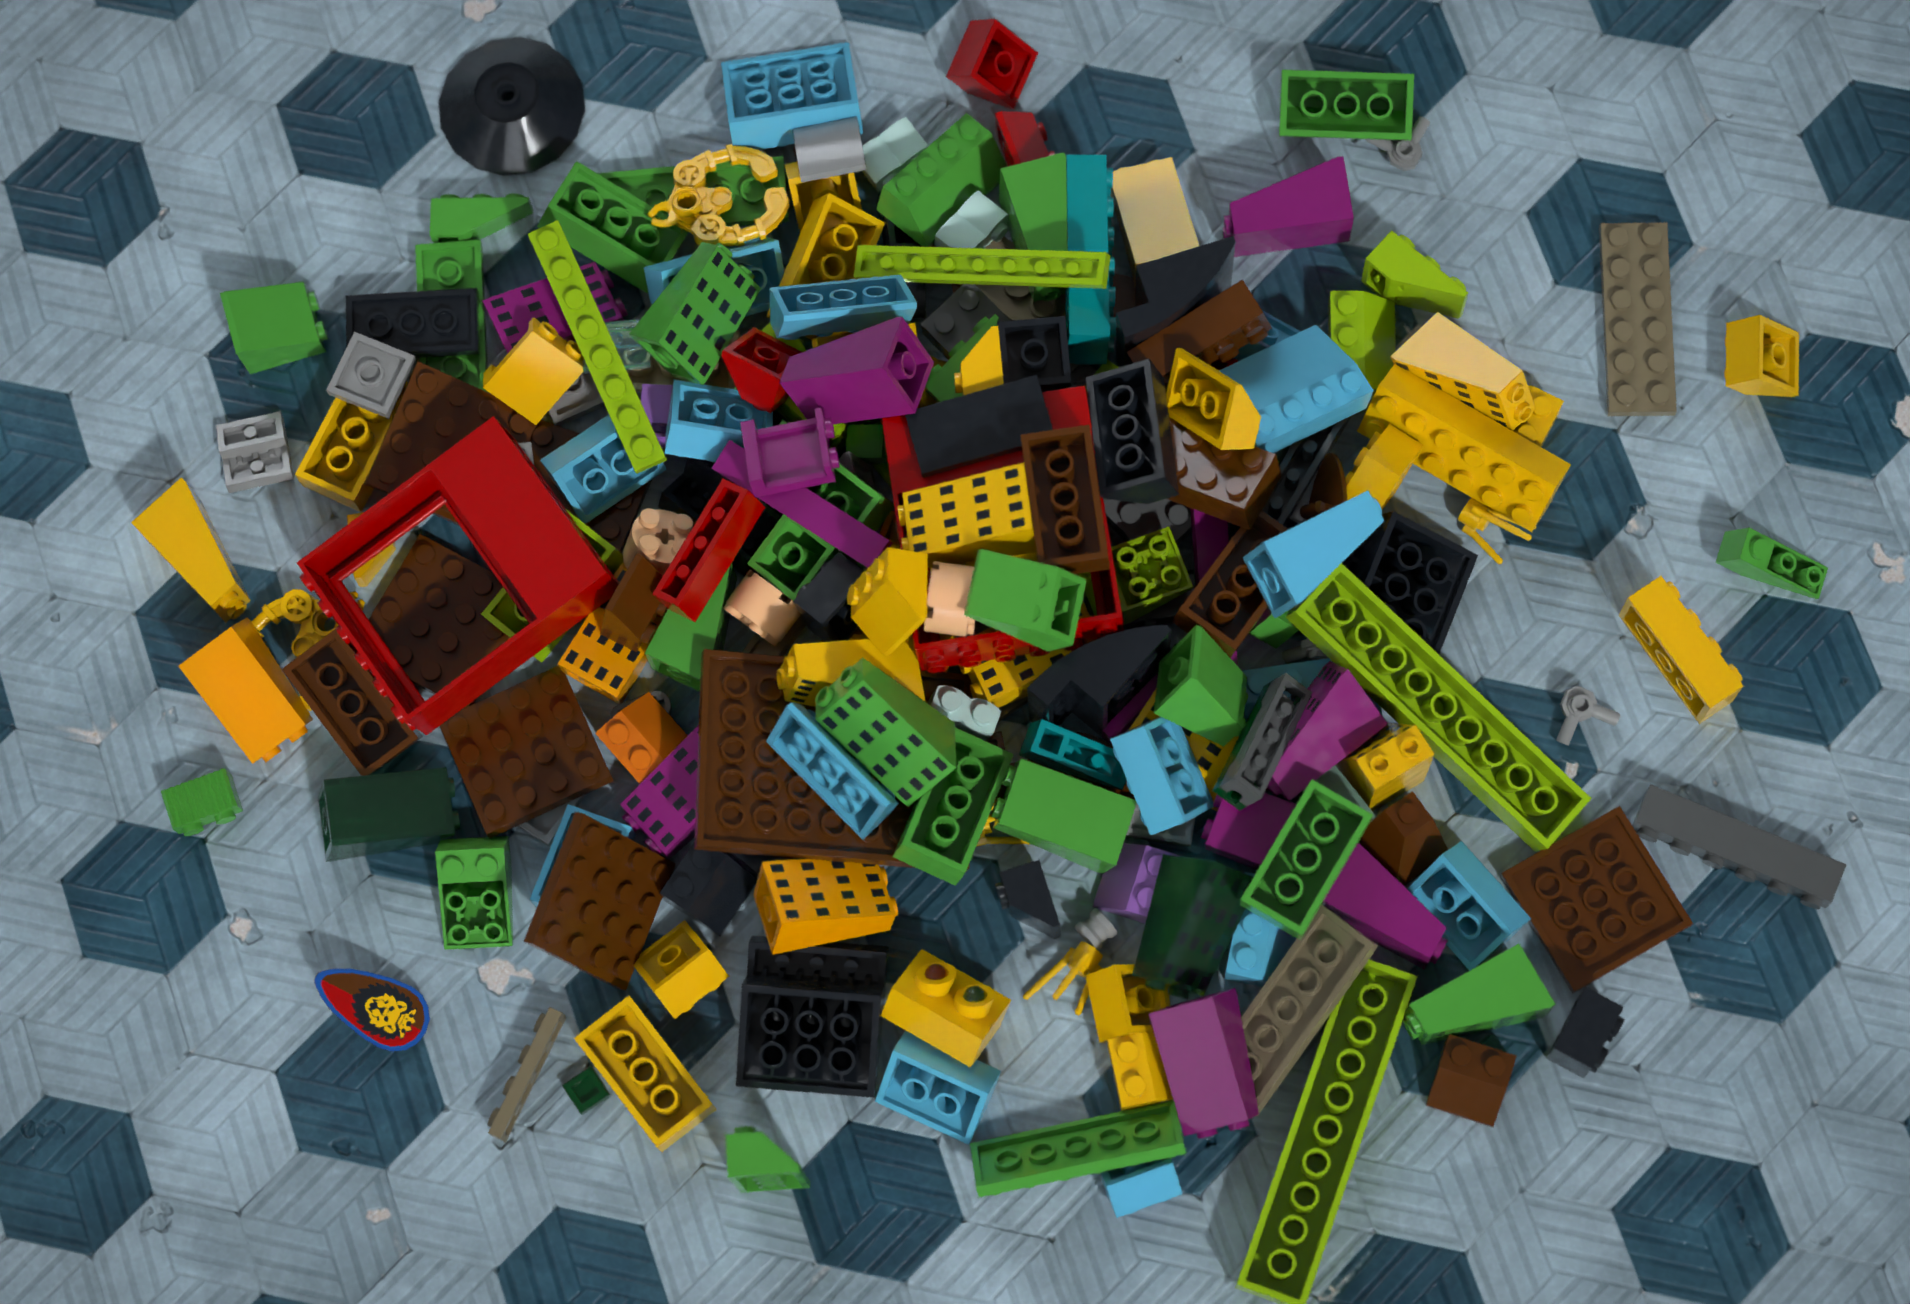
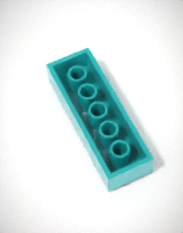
(1090, 229)

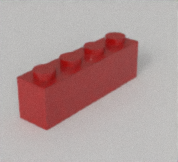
(708, 550)

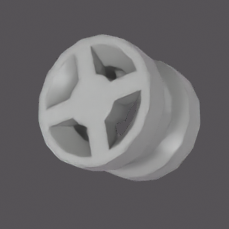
(1096, 929)

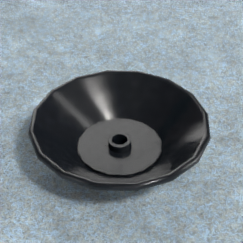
(519, 132)

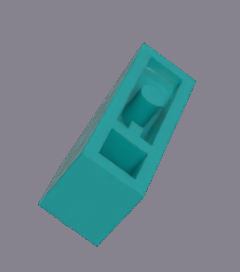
(1072, 754)

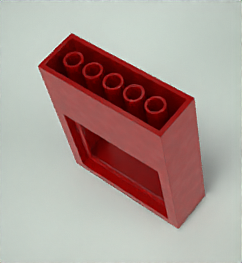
(1066, 410)
(518, 533)

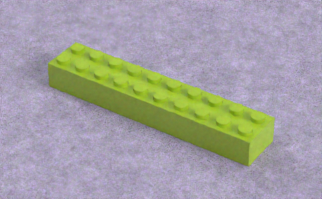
(1452, 716)
(1325, 1136)

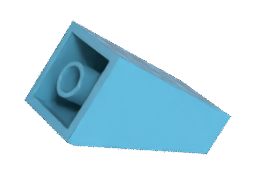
(1305, 555)

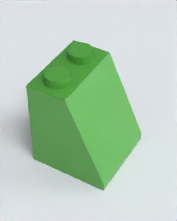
(274, 325)
(792, 556)
(1202, 688)

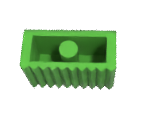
(202, 802)

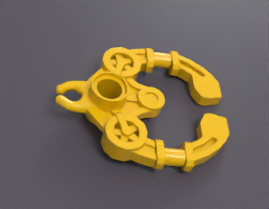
(707, 203)
(300, 609)

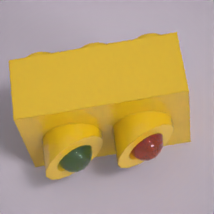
(945, 1007)

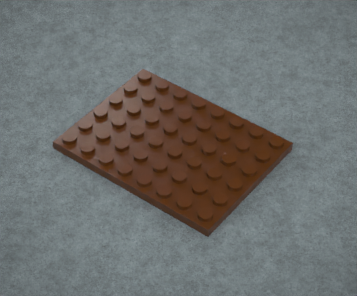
(751, 795)

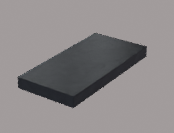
(418, 321)
(977, 425)

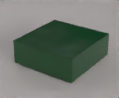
(586, 1090)

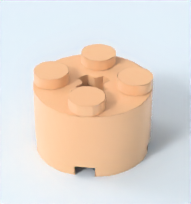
(657, 537)
(948, 599)
(762, 608)

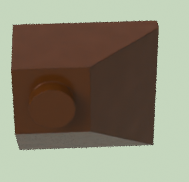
(1404, 839)

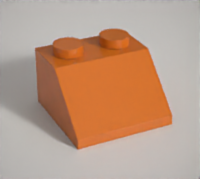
(641, 736)

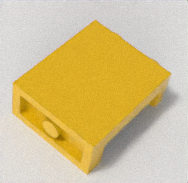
(535, 371)

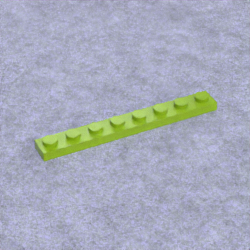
(985, 266)
(597, 347)

